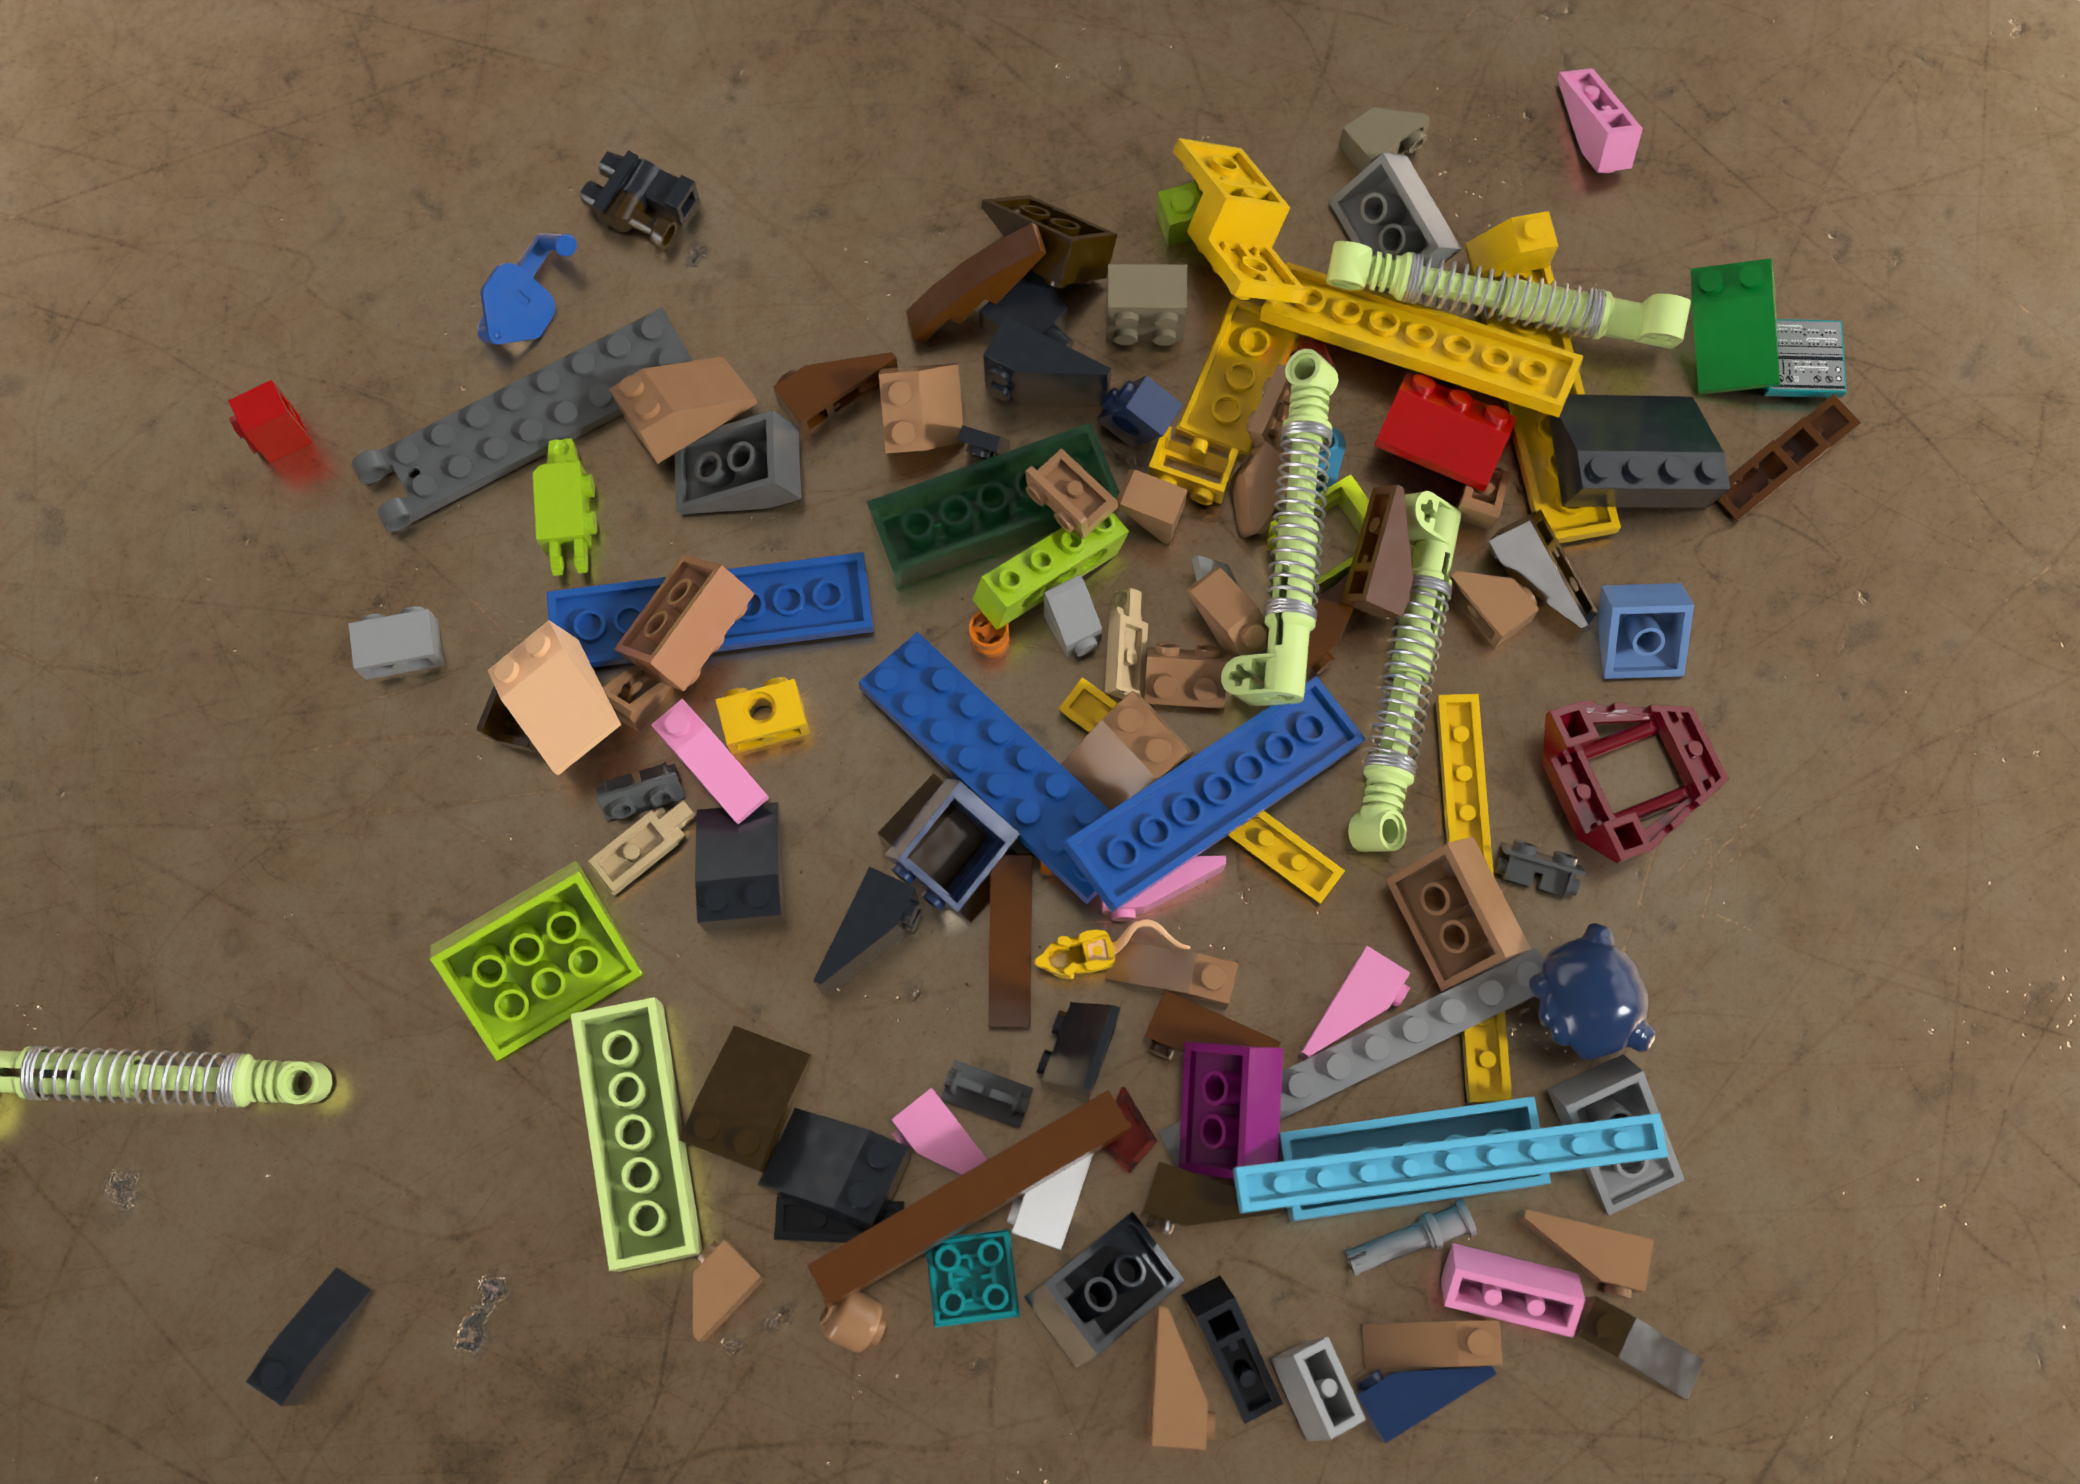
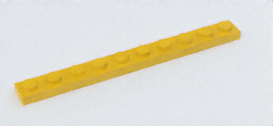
(1467, 816)

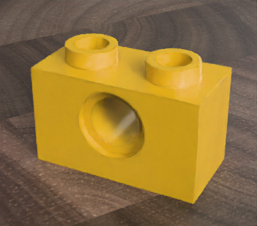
(784, 723)

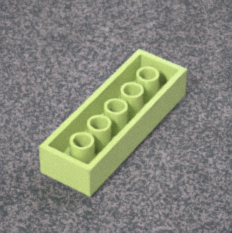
(636, 1135)

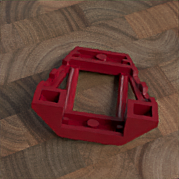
(1572, 742)

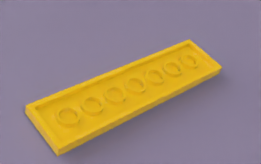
(1429, 342)
(1535, 446)

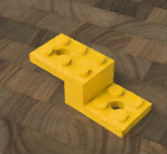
(1238, 222)

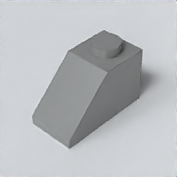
(1072, 617)

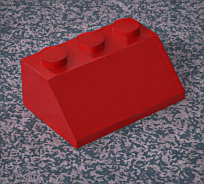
(1446, 431)

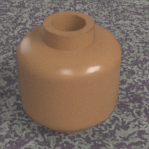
(853, 1322)

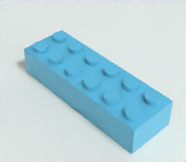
(1411, 1130)

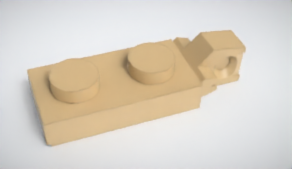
(1126, 645)
(641, 846)

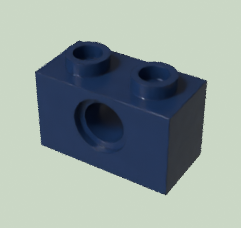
(1138, 411)

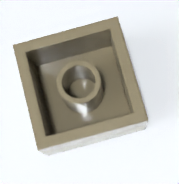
(1146, 303)

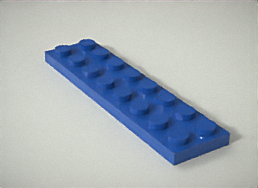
(788, 605)
(986, 753)
(1211, 795)

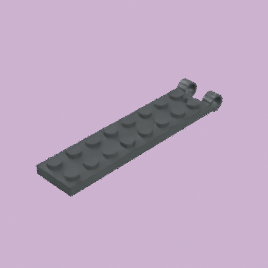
(517, 421)

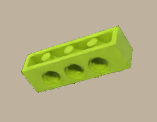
(1050, 562)

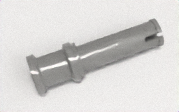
(1430, 1231)

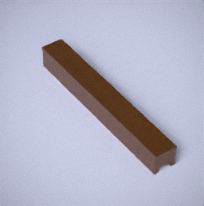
(969, 1198)

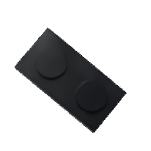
(982, 443)

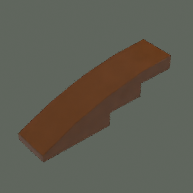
(983, 276)
(1787, 456)
(1010, 941)

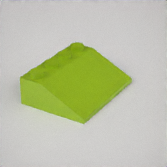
(535, 960)

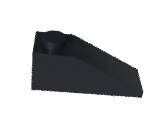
(309, 1339)
(1232, 1348)

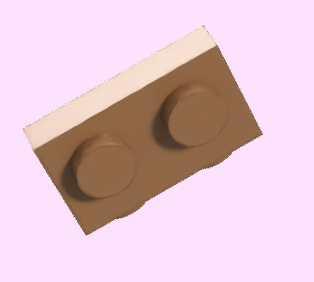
(1273, 409)
(1071, 493)
(1185, 676)

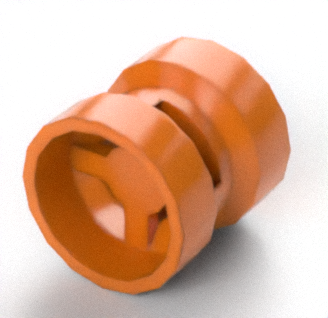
(981, 626)

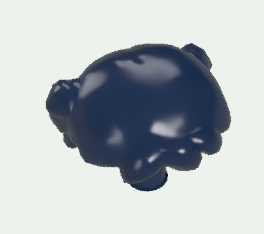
(1593, 996)

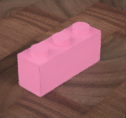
(1512, 1290)

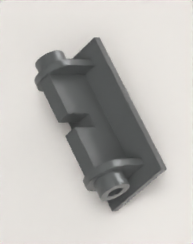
(623, 798)
(1556, 870)
(986, 1093)

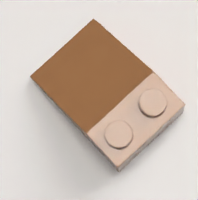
(681, 402)
(1126, 752)
(1177, 1401)

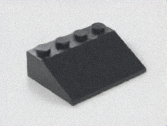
(1637, 453)

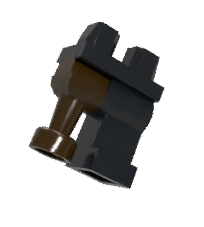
(633, 188)

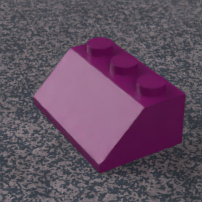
(1229, 1107)

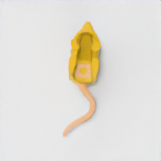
(1091, 950)

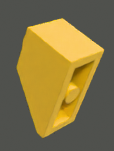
(1514, 246)

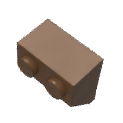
(920, 407)

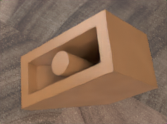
(1494, 604)
(1229, 614)
(720, 1286)

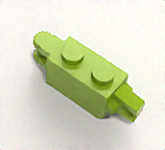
(563, 506)

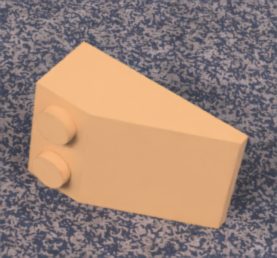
(554, 696)

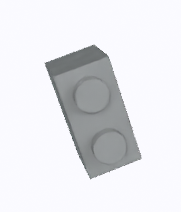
(396, 643)
(1318, 1389)

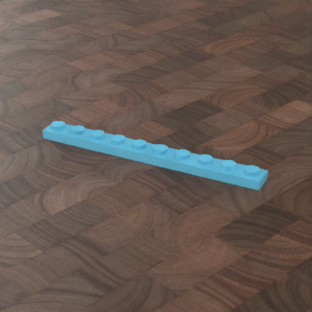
(1449, 1163)

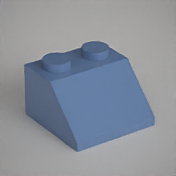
(1644, 630)

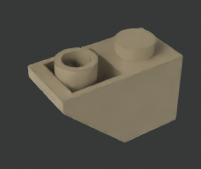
(1382, 132)

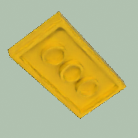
(1233, 378)

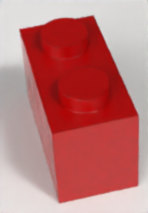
(268, 422)

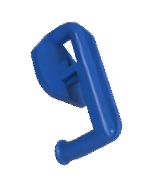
(515, 302)

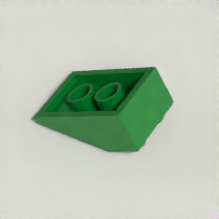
(1735, 326)

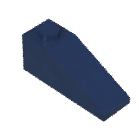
(1407, 1397)

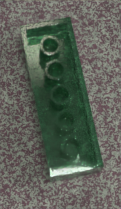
(976, 508)

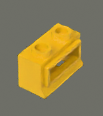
(1195, 456)

